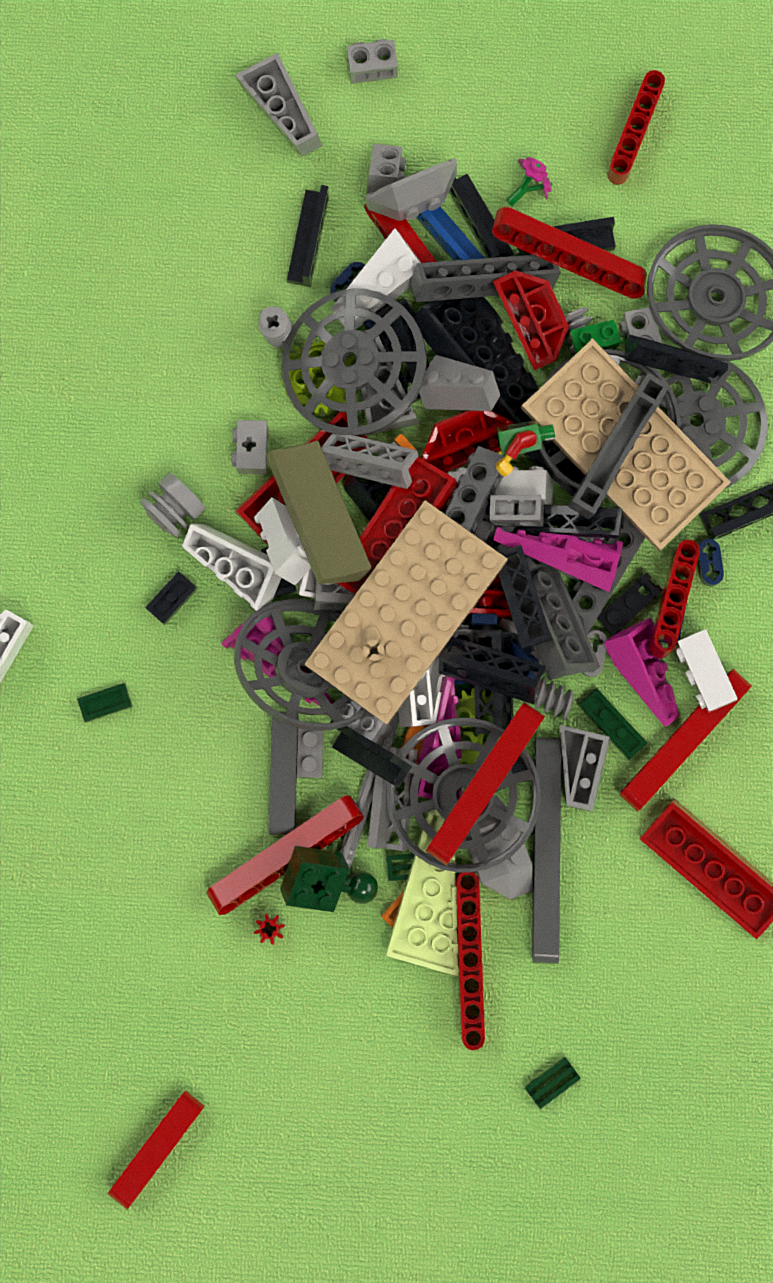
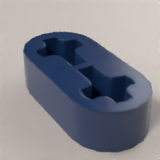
(345, 277)
(716, 562)

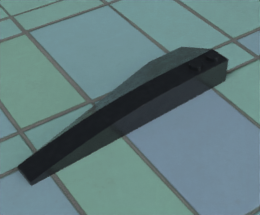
(473, 334)

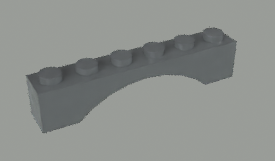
(617, 446)

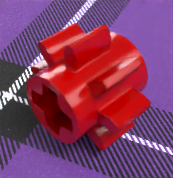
(266, 935)

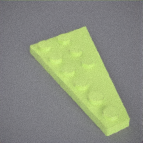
(427, 913)

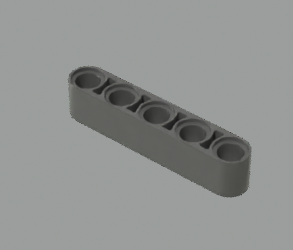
(283, 777)

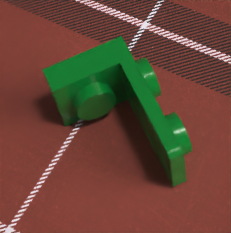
(603, 333)

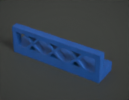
(448, 235)

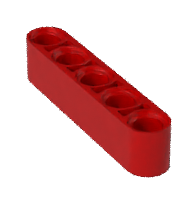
(641, 118)
(387, 225)
(671, 609)
(156, 1149)

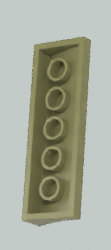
(319, 514)

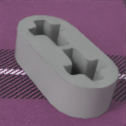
(600, 652)

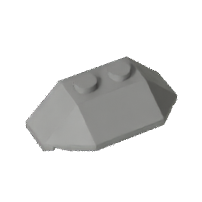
(414, 193)
(514, 874)

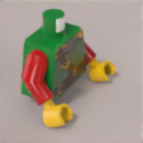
(520, 439)

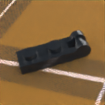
(628, 605)

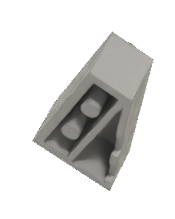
(458, 386)
(584, 763)

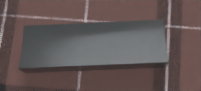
(570, 648)

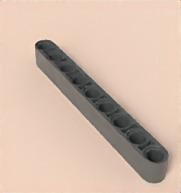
(547, 853)

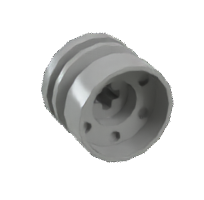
(172, 505)

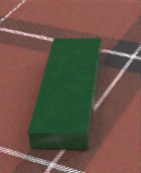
(612, 724)

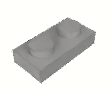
(309, 754)

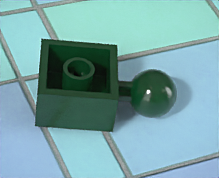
(318, 878)

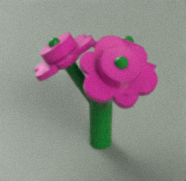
(534, 170)

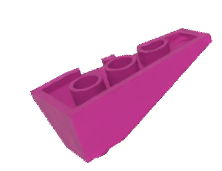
(642, 670)

